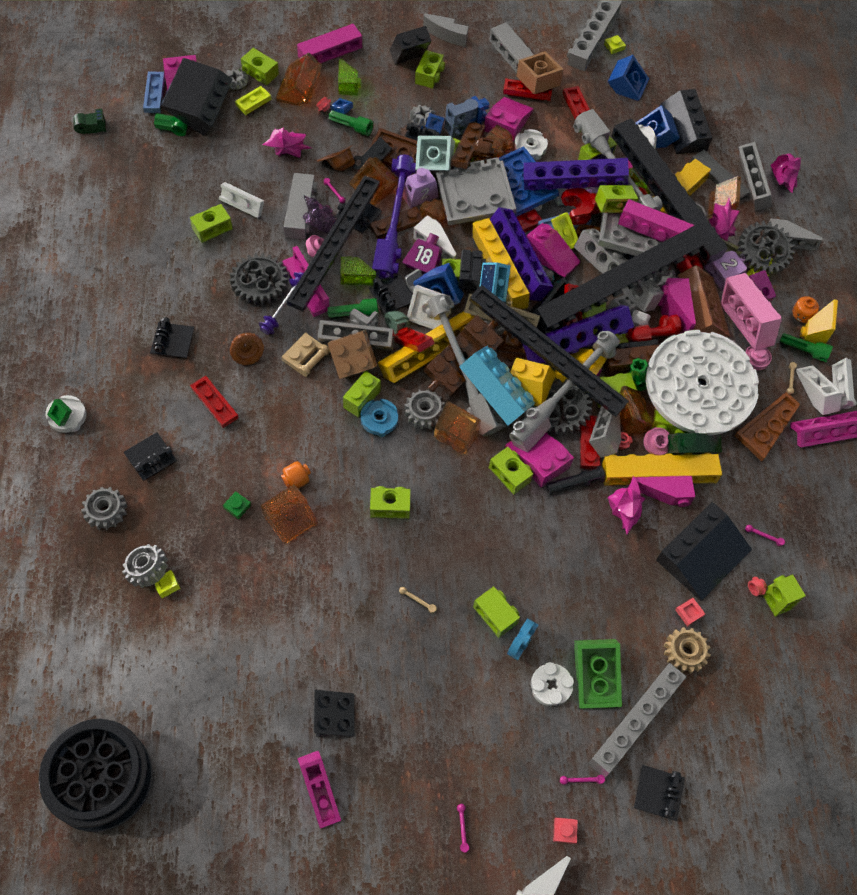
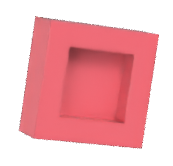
(690, 612)
(565, 830)

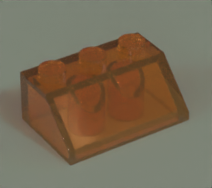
(299, 81)

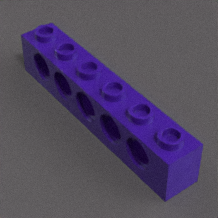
(575, 174)
(521, 253)
(619, 314)

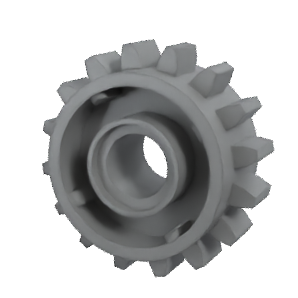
(421, 400)
(100, 499)
(145, 565)

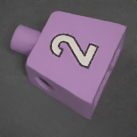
(420, 187)
(726, 267)

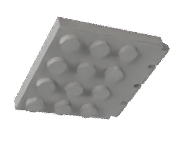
(475, 191)
(622, 238)

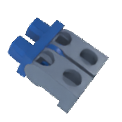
(460, 115)

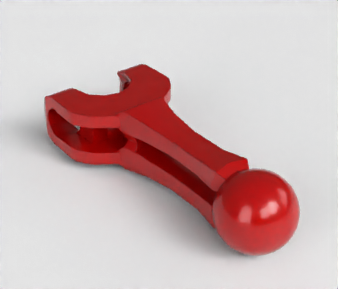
(584, 203)

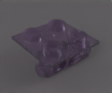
(319, 215)

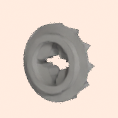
(241, 81)
(417, 118)

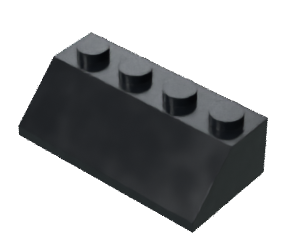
(689, 122)

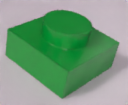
(59, 412)
(237, 505)

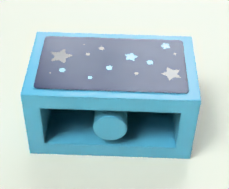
(496, 278)

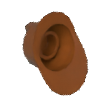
(340, 160)

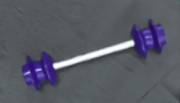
(271, 322)

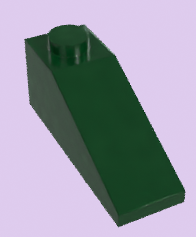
(694, 443)

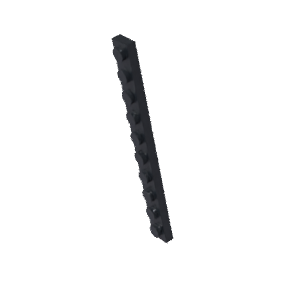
(333, 244)
(549, 351)

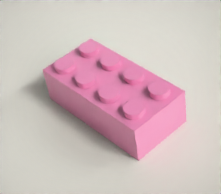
(750, 311)

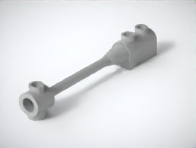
(597, 134)
(491, 422)
(536, 423)

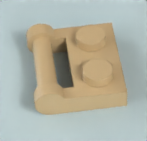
(302, 351)

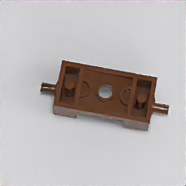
(445, 368)

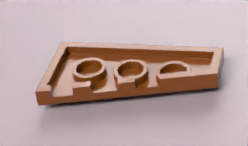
(767, 426)

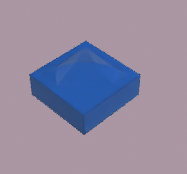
(342, 106)
(435, 122)

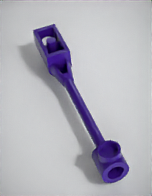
(388, 249)

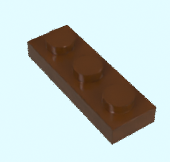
(406, 220)

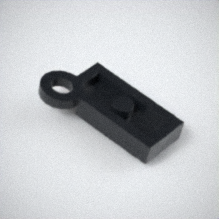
(379, 149)
(637, 344)

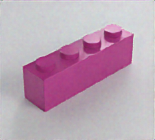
(332, 44)
(651, 221)

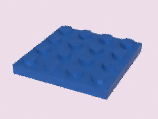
(524, 199)

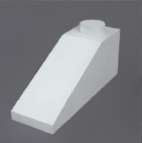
(430, 225)
(820, 390)
(548, 881)

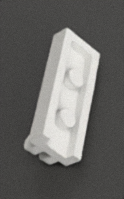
(241, 200)
(844, 382)

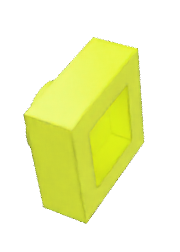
(614, 44)
(167, 584)

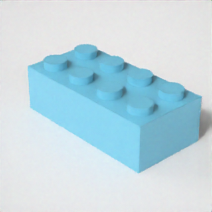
(497, 384)

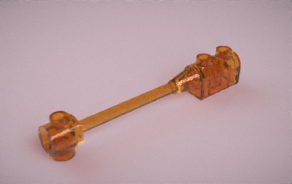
(502, 140)

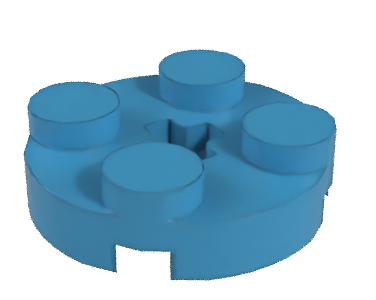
(375, 426)
(522, 639)

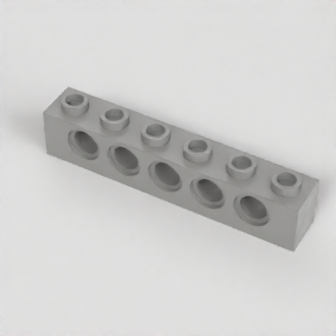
(593, 34)
(644, 295)
(636, 720)

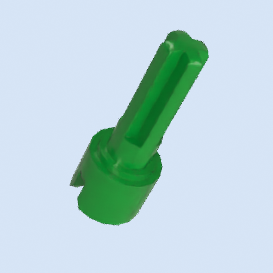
(361, 124)
(366, 306)
(819, 351)

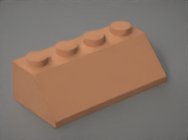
(706, 302)

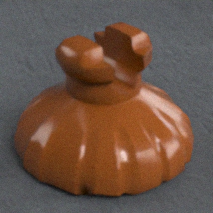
(249, 352)

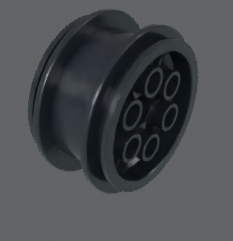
(110, 809)

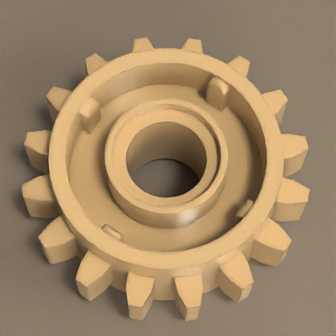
(694, 642)

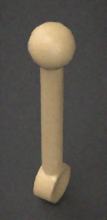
(792, 366)
(431, 608)

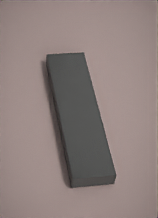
(718, 173)

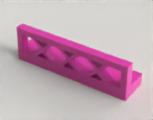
(320, 301)
(825, 429)

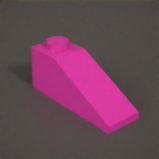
(668, 489)
(319, 789)

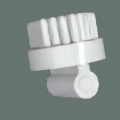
(640, 318)

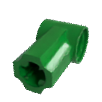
(170, 123)
(638, 373)

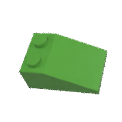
(598, 673)

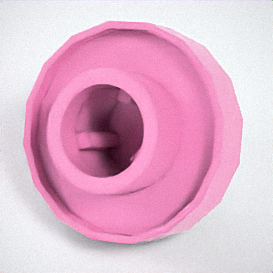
(313, 244)
(759, 358)
(656, 441)

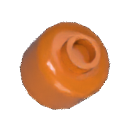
(805, 309)
(296, 474)

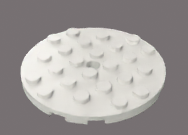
(705, 408)

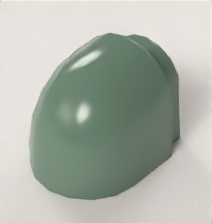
(396, 320)

